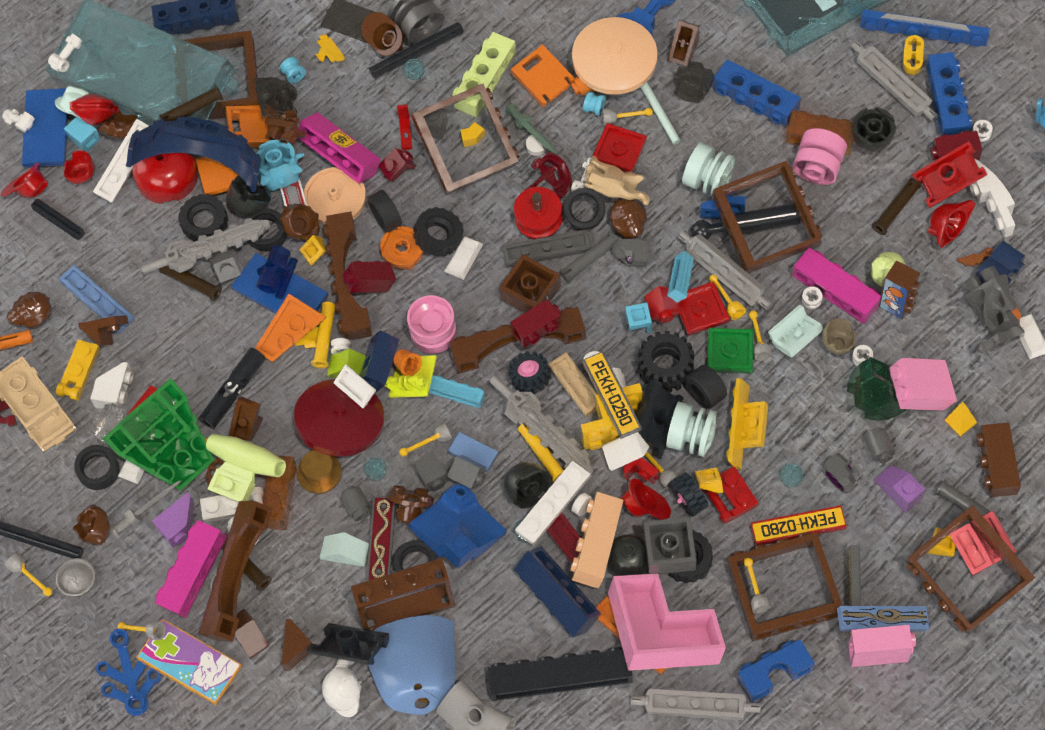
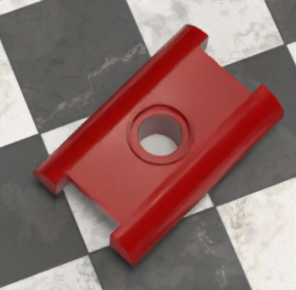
(964, 174)

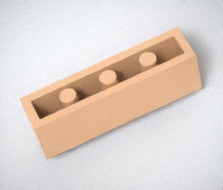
(597, 540)

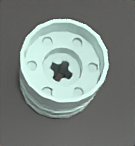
(706, 169)
(691, 429)

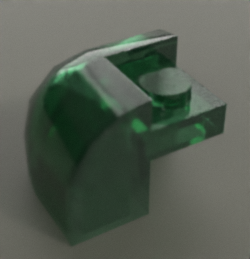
(874, 390)

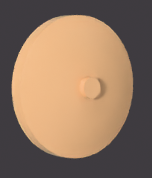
(614, 55)

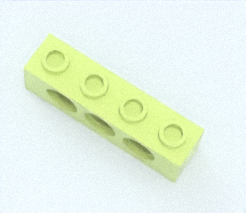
(496, 46)

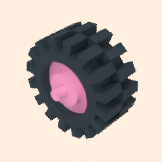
(529, 372)
(689, 494)

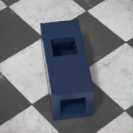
(379, 359)

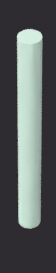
(660, 113)

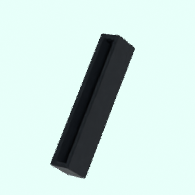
(558, 674)

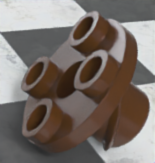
(409, 502)

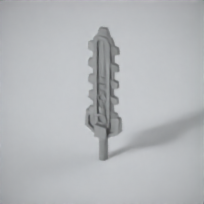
(183, 254)
(526, 408)

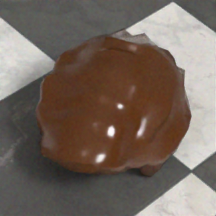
(118, 126)
(628, 218)
(300, 221)
(30, 310)
(92, 525)

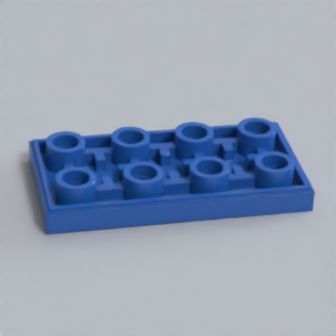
(46, 138)
(298, 287)

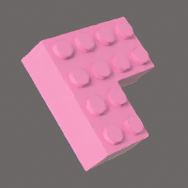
(658, 637)

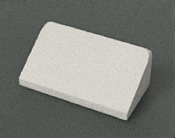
(625, 450)

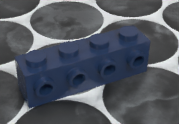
(193, 15)
(557, 591)

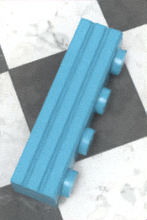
(680, 276)
(457, 392)

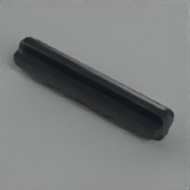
(57, 219)

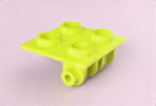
(415, 385)

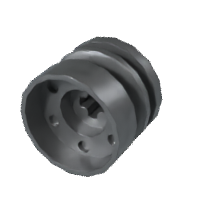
(416, 18)

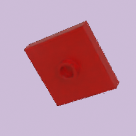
(620, 147)
(702, 309)

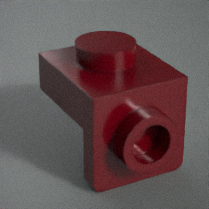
(396, 163)

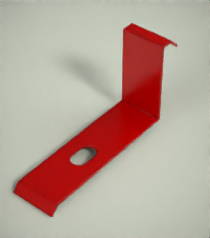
(404, 121)

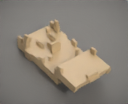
(34, 405)

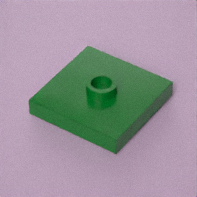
(730, 350)

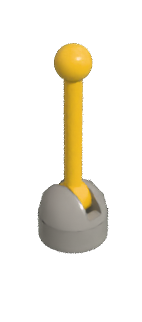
(610, 115)
(761, 350)
(441, 434)
(666, 475)
(17, 564)
(760, 602)
(149, 629)

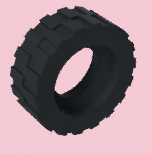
(199, 203)
(444, 218)
(702, 565)

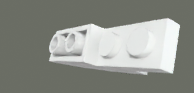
(997, 199)

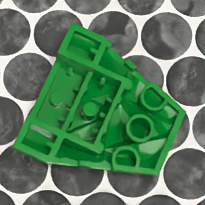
(162, 437)

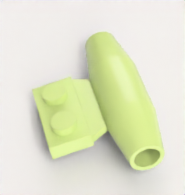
(242, 461)

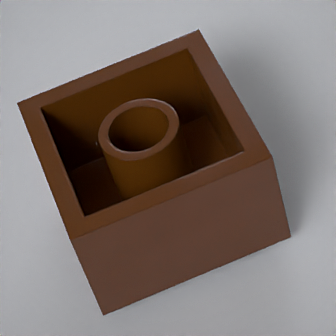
(529, 284)

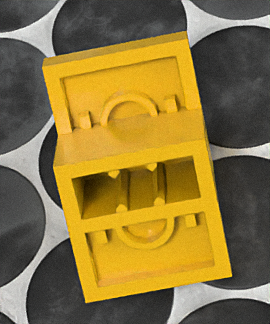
(602, 431)

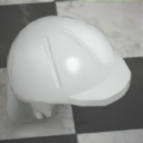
(342, 689)

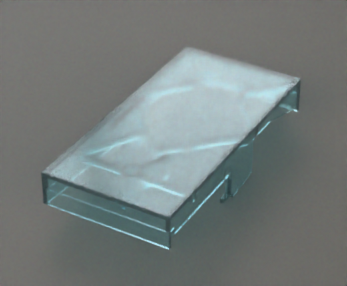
(139, 64)

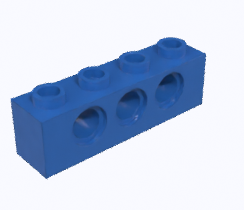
(946, 65)
(751, 83)

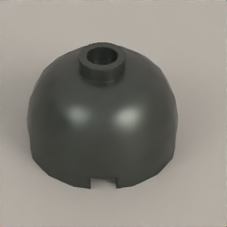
(873, 129)
(244, 201)
(525, 483)
(628, 556)

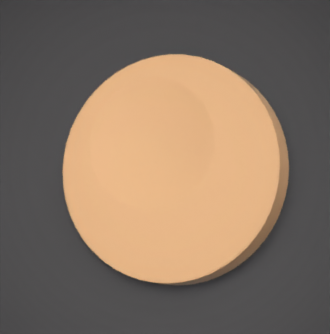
(334, 193)

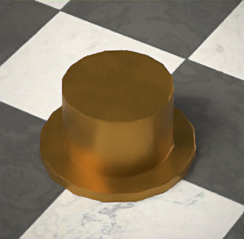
(319, 472)

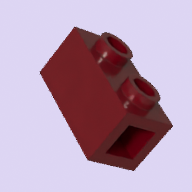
(947, 143)
(369, 276)
(536, 323)

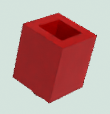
(661, 306)

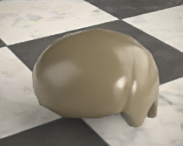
(838, 336)

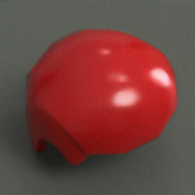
(79, 168)

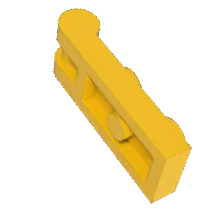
(78, 370)

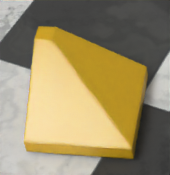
(313, 249)
(961, 420)
(709, 480)
(945, 547)

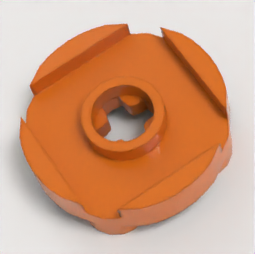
(398, 259)

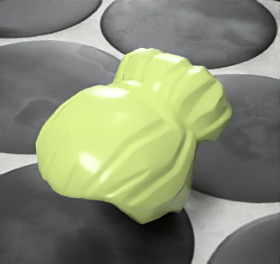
(882, 266)

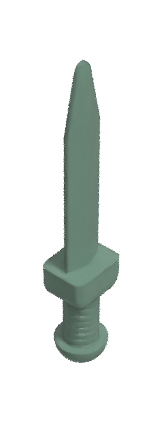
(524, 121)

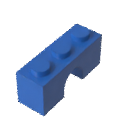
(791, 658)

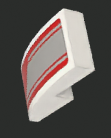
(293, 194)

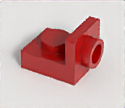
(644, 470)

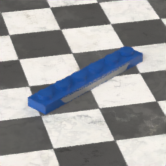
(924, 28)

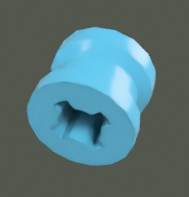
(292, 70)
(594, 103)

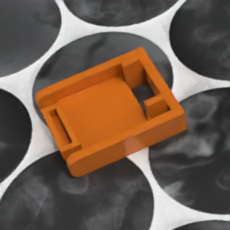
(544, 78)
(250, 123)

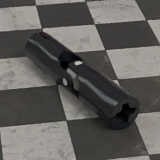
(233, 385)

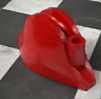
(93, 108)
(949, 221)

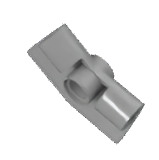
(461, 711)

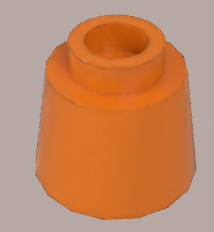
(580, 88)
(407, 362)

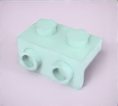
(794, 331)

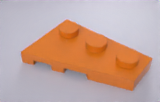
(288, 327)

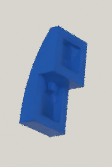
(710, 211)

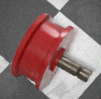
(538, 212)

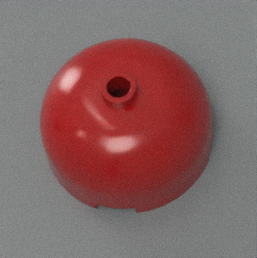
(166, 176)

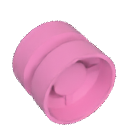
(819, 156)
(431, 324)

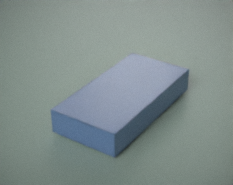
(474, 450)

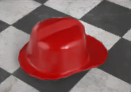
(28, 184)
(643, 501)

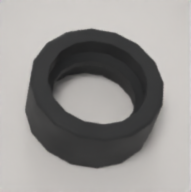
(600, 208)
(384, 211)
(278, 239)
(89, 453)
(409, 547)

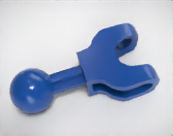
(646, 16)

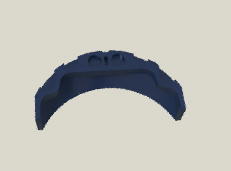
(198, 138)

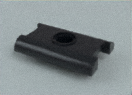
(656, 405)
(350, 643)

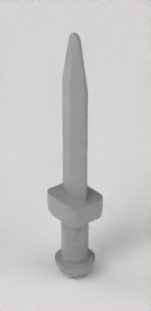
(132, 517)

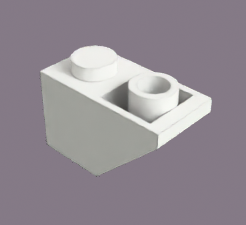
(112, 386)

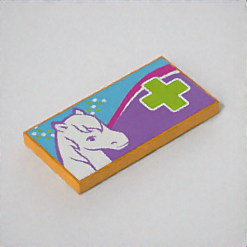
(190, 663)

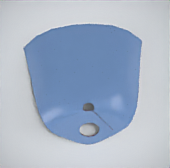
(417, 653)

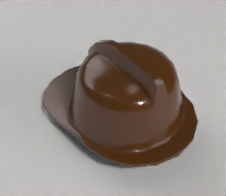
(382, 33)

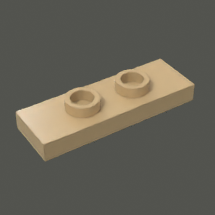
(574, 383)

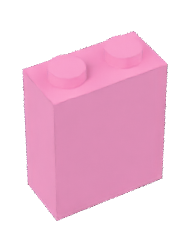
(922, 384)
(881, 645)

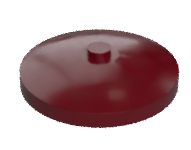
(334, 422)

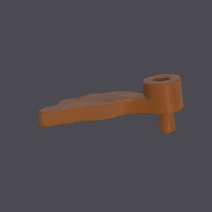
(975, 259)

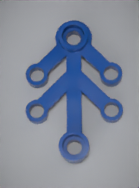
(128, 677)

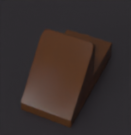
(101, 329)
(245, 419)

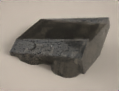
(275, 96)

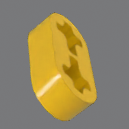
(909, 54)

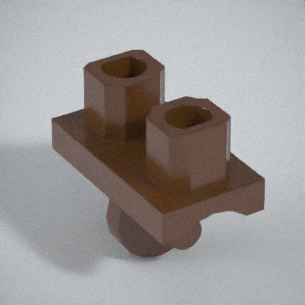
(285, 125)

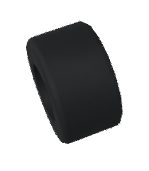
(706, 386)

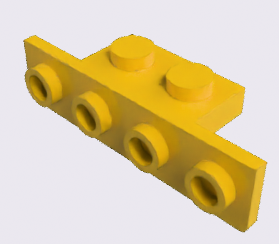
(747, 425)

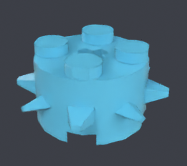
(278, 165)

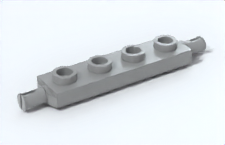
(894, 81)
(725, 269)
(695, 704)

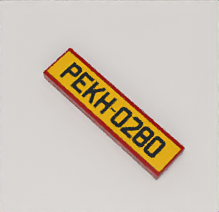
(791, 526)

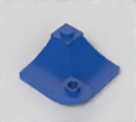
(457, 526)

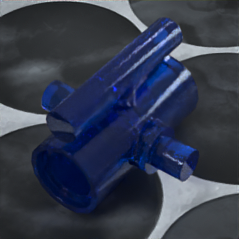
(276, 271)

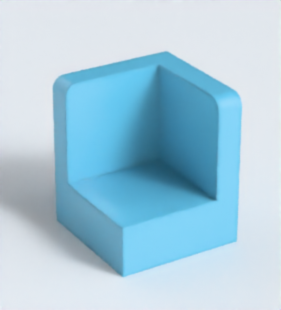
(82, 134)
(638, 317)

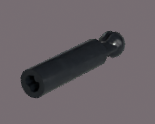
(752, 221)

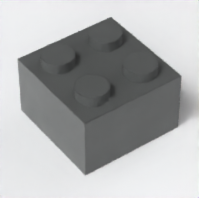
(670, 545)

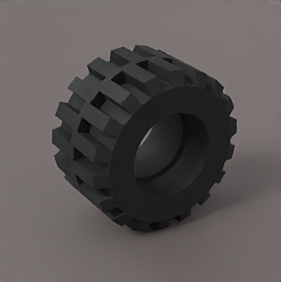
(666, 345)

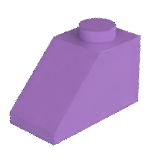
(900, 487)
(176, 520)

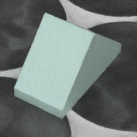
(344, 549)

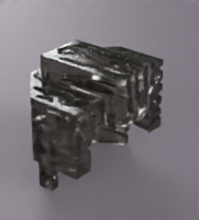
(693, 82)

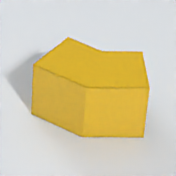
(472, 135)

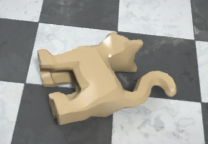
(614, 182)

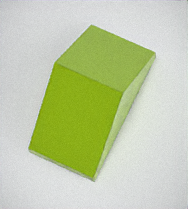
(349, 357)

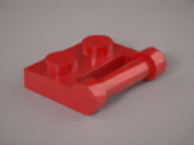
(736, 493)

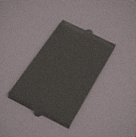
(346, 19)

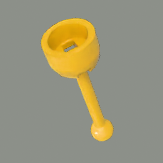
(734, 309)

